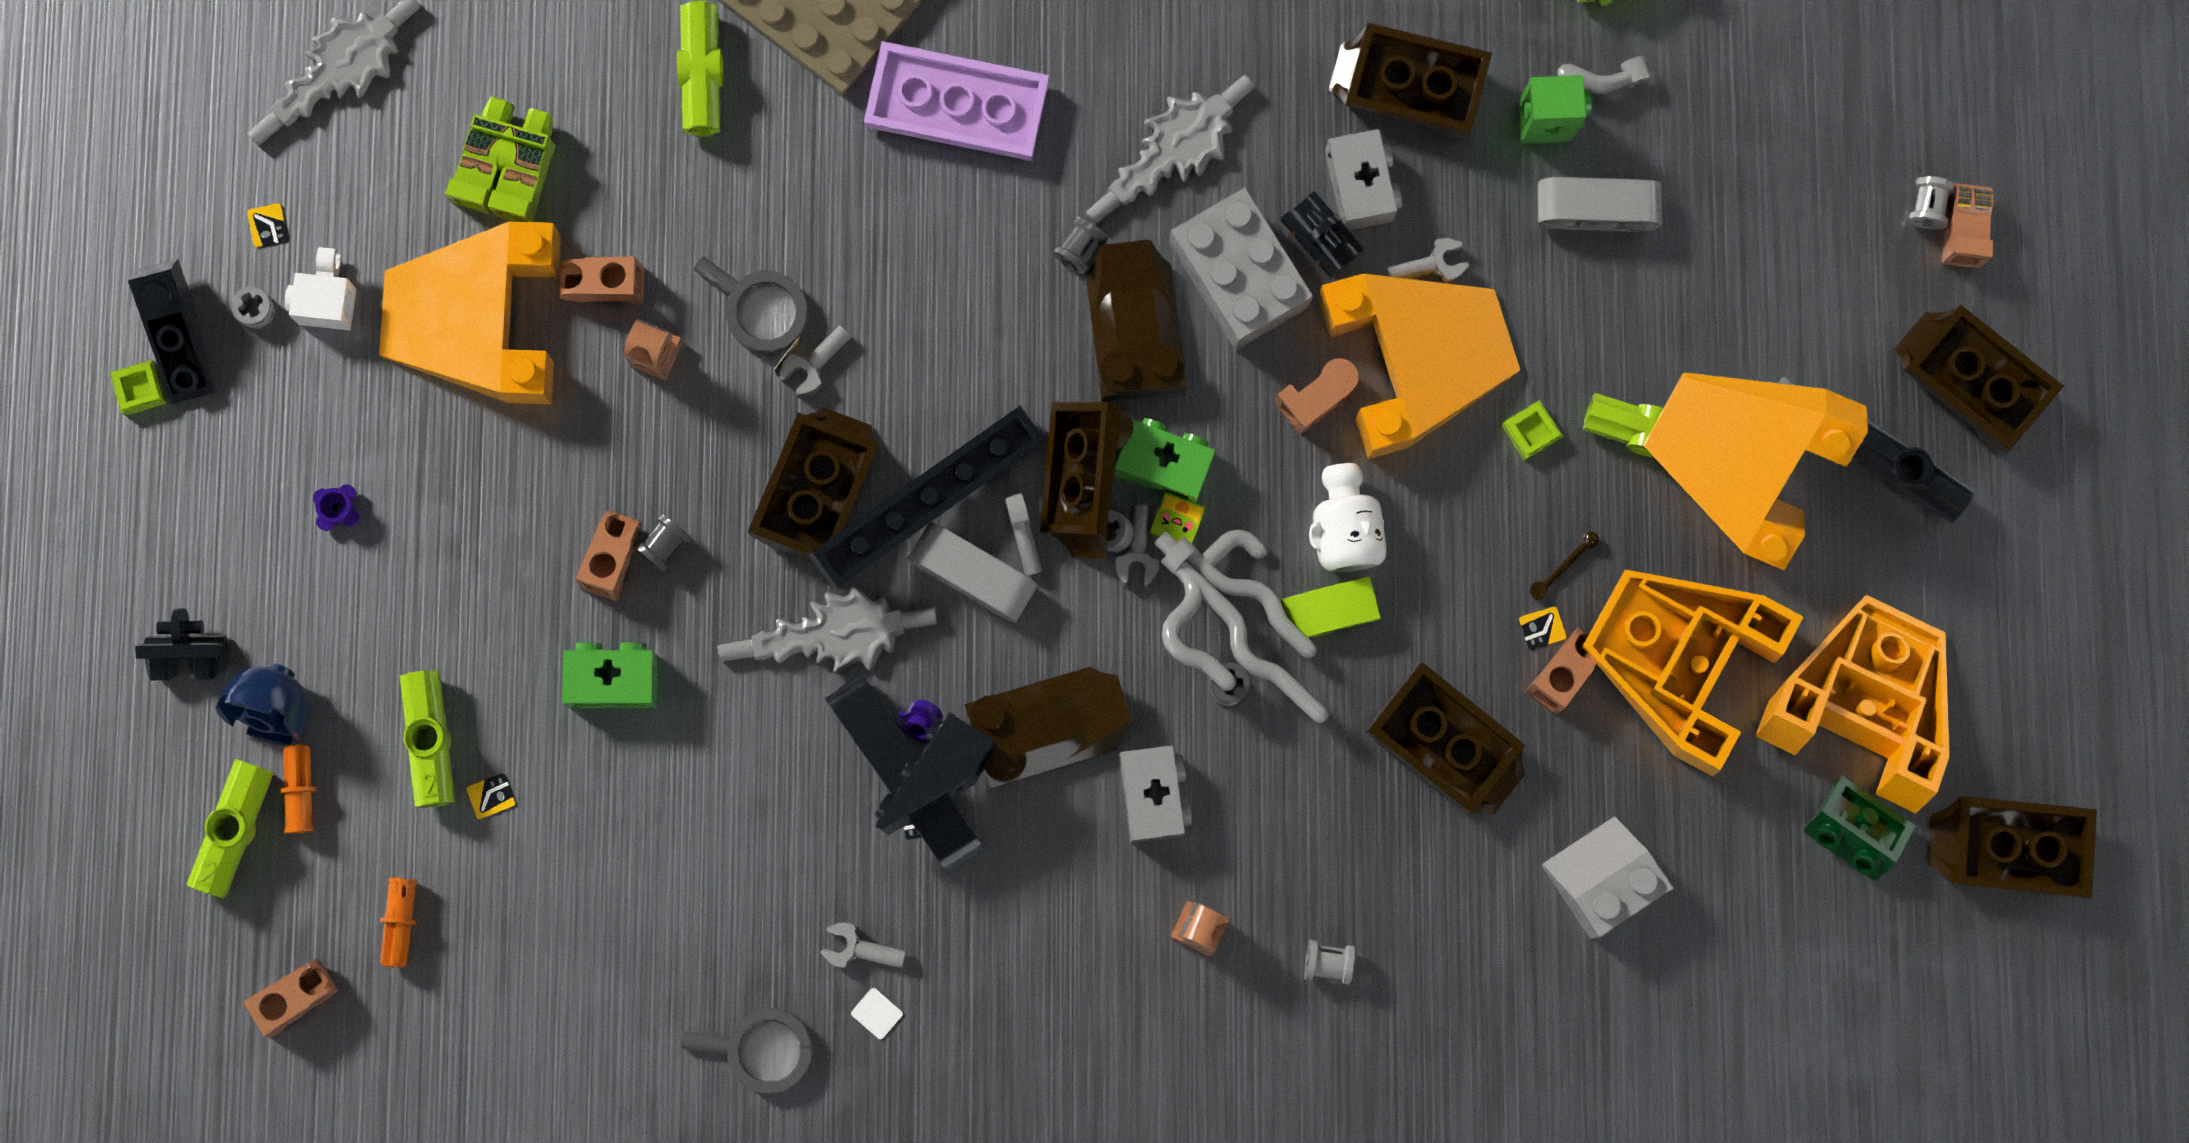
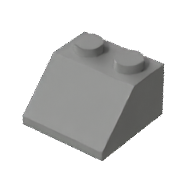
(1606, 877)

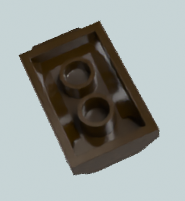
(1412, 78)
(1134, 322)
(1977, 375)
(1081, 473)
(814, 482)
(1051, 724)
(1449, 742)
(2015, 846)

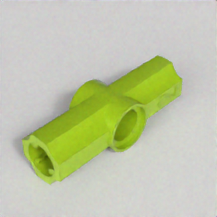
(700, 68)
(1621, 421)
(432, 767)
(220, 857)

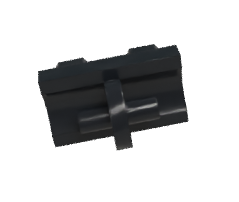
(1322, 234)
(162, 651)

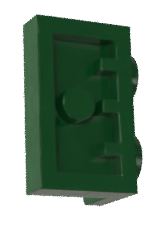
(1860, 829)

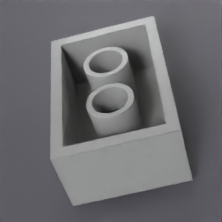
(1240, 269)

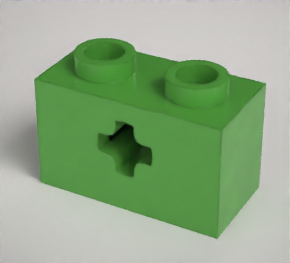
(1553, 109)
(1141, 465)
(587, 689)

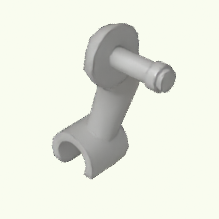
(1633, 72)

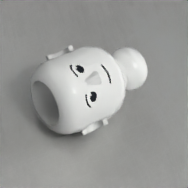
(1348, 525)

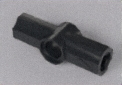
(1932, 484)

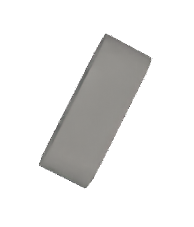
(1599, 204)
(972, 572)

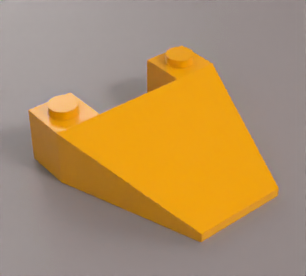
(454, 312)
(1438, 344)
(1737, 446)
(1668, 645)
(1878, 686)

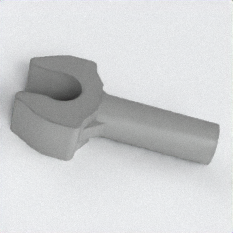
(1433, 263)
(813, 362)
(1021, 526)
(1138, 549)
(861, 949)

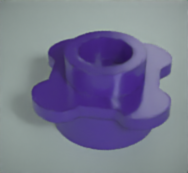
(327, 498)
(919, 719)

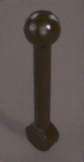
(1539, 589)

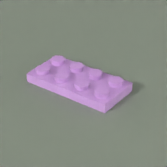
(956, 101)

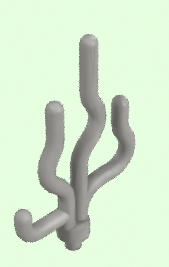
(1208, 584)

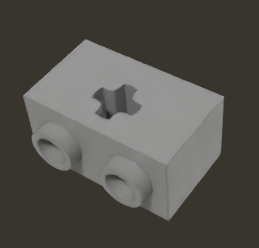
(1360, 204)
(1144, 818)

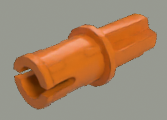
(297, 789)
(398, 922)

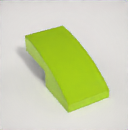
(1333, 607)

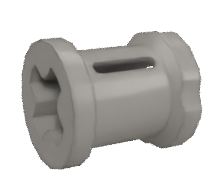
(1928, 188)
(1329, 962)

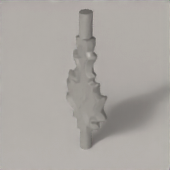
(344, 59)
(1182, 140)
(844, 630)

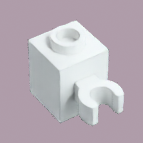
(322, 298)

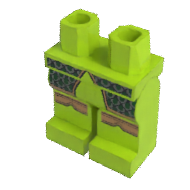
(503, 163)

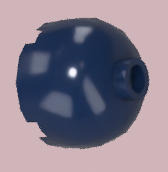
(268, 703)

